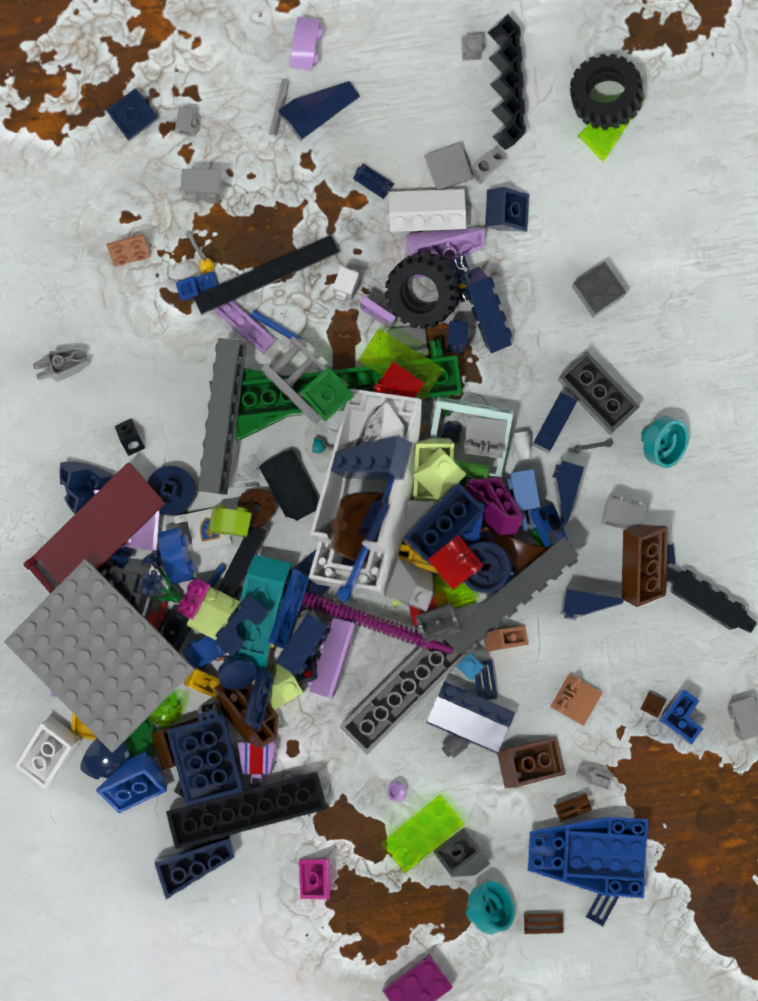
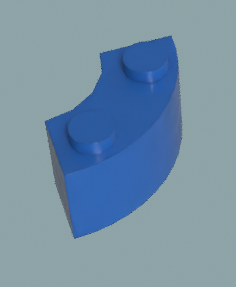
(175, 555)
(202, 652)

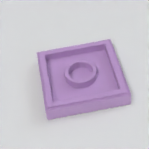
(377, 312)

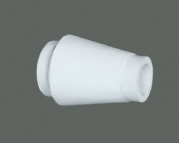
(522, 444)

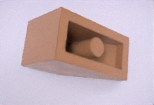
(505, 638)

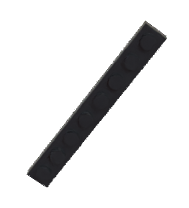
(266, 275)

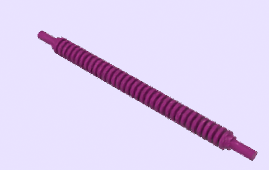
(333, 608)

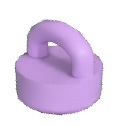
(397, 791)

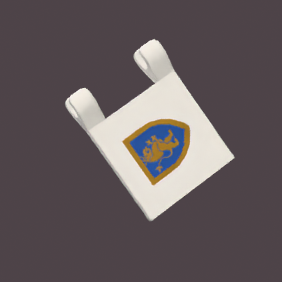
(198, 526)

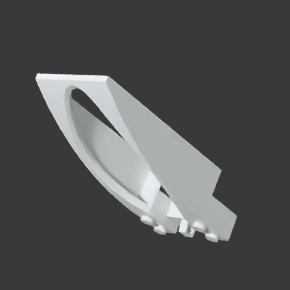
(383, 555)

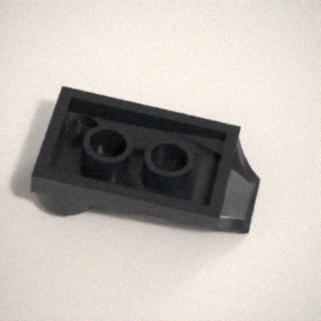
(290, 485)

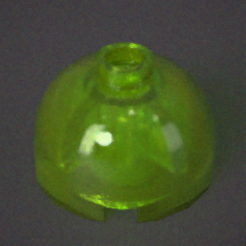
(167, 712)

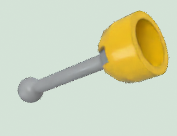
(205, 264)

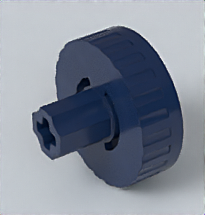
(174, 477)
(498, 572)

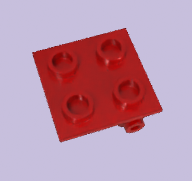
(398, 382)
(455, 562)

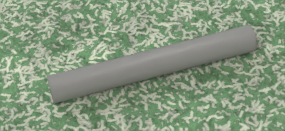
(279, 104)

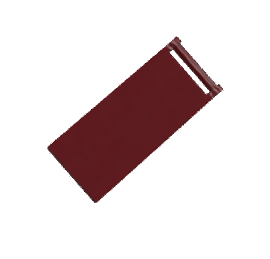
(98, 527)

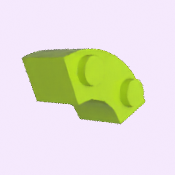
(229, 521)

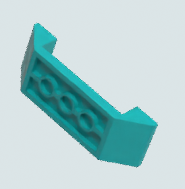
(266, 582)

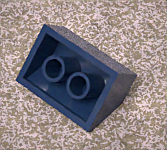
(302, 644)

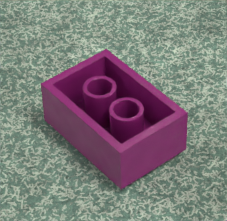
(419, 983)

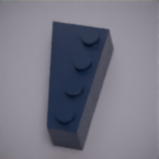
(375, 460)

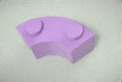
(305, 42)

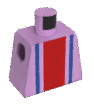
(256, 761)

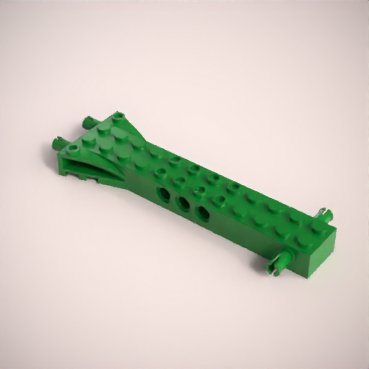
(266, 404)

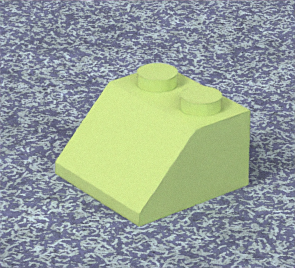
(213, 613)

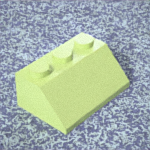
(423, 451)

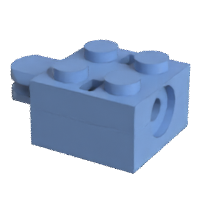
(524, 493)

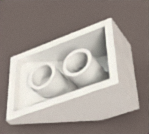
(48, 752)

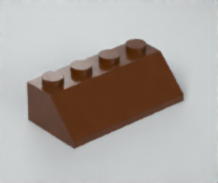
(644, 564)

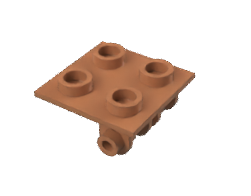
(128, 250)
(576, 699)

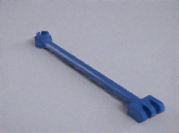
(345, 592)

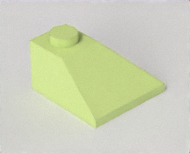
(439, 474)
(283, 688)

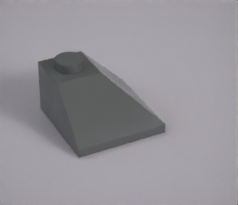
(461, 856)

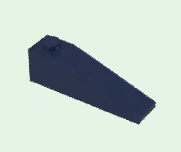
(315, 109)

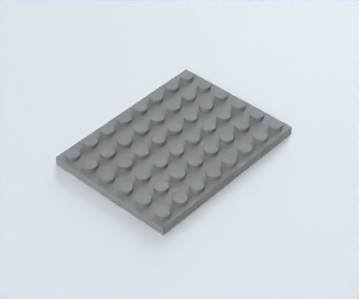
(99, 655)

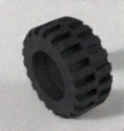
(601, 70)
(406, 306)

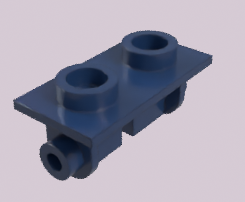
(373, 181)

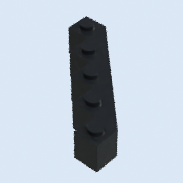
(508, 82)

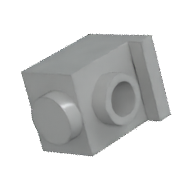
(471, 47)
(186, 121)

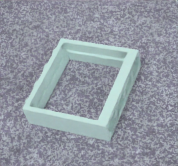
(479, 410)

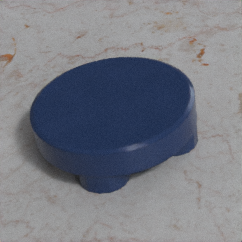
(236, 672)

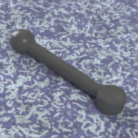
(608, 443)

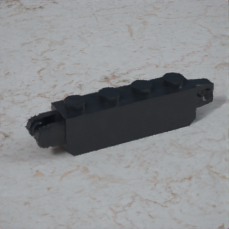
(706, 600)

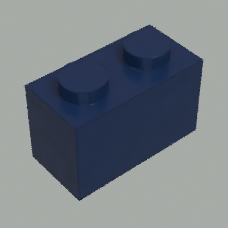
(457, 337)

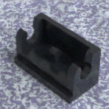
(175, 629)

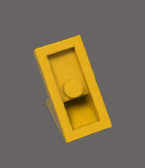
(202, 682)

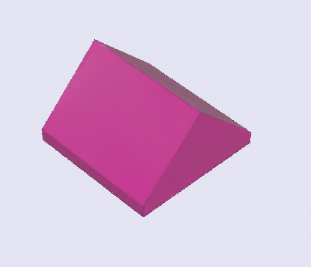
(314, 878)

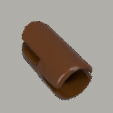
(572, 807)

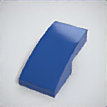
(196, 285)

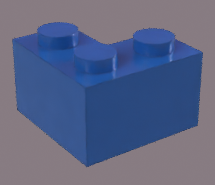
(677, 717)

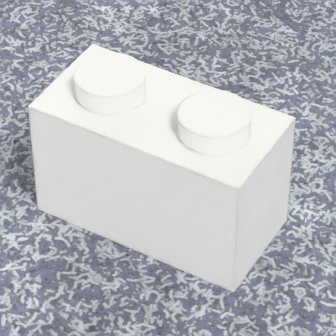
(345, 284)

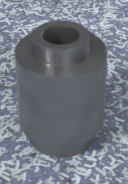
(454, 746)

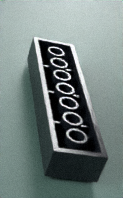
(246, 810)

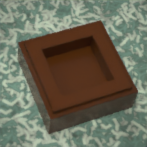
(652, 704)

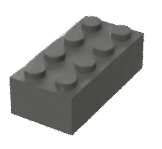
(598, 393)

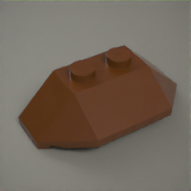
(234, 706)

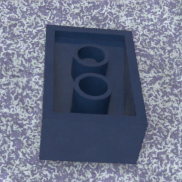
(566, 484)
(580, 603)

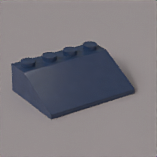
(205, 760)

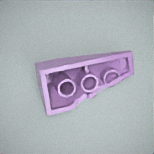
(446, 243)

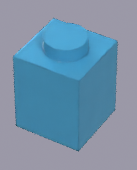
(470, 666)

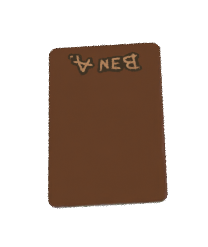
(344, 349)

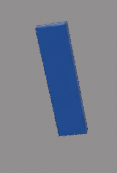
(289, 609)

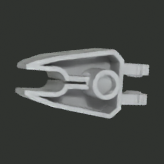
(61, 364)

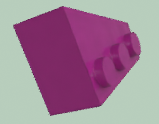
(500, 507)

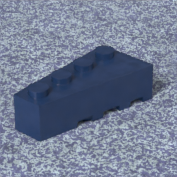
(486, 309)
(189, 865)

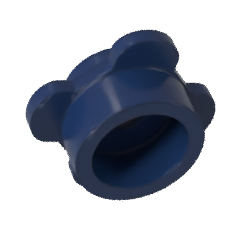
(456, 430)

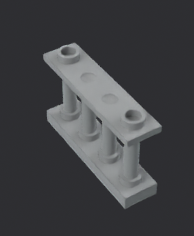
(287, 384)

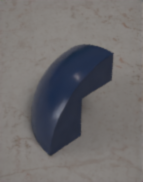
(80, 482)
(101, 762)

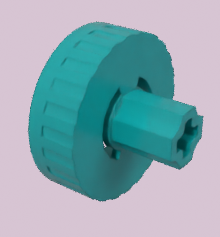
(668, 435)
(494, 915)

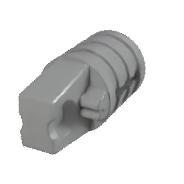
(595, 776)

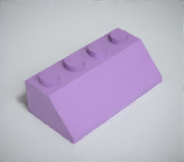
(332, 657)

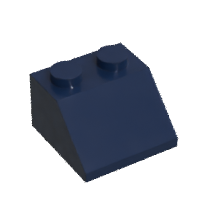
(507, 210)

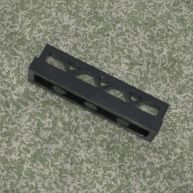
(241, 562)

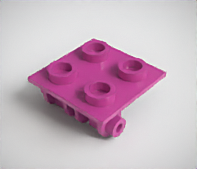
(193, 598)

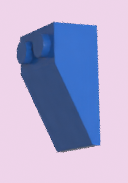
(133, 783)

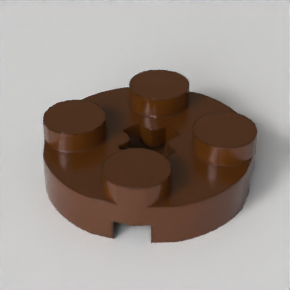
(263, 499)

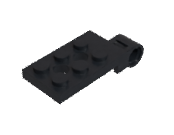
(127, 583)

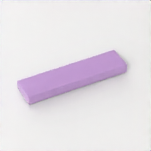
(246, 326)

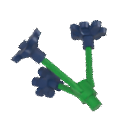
(152, 581)

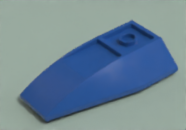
(593, 855)

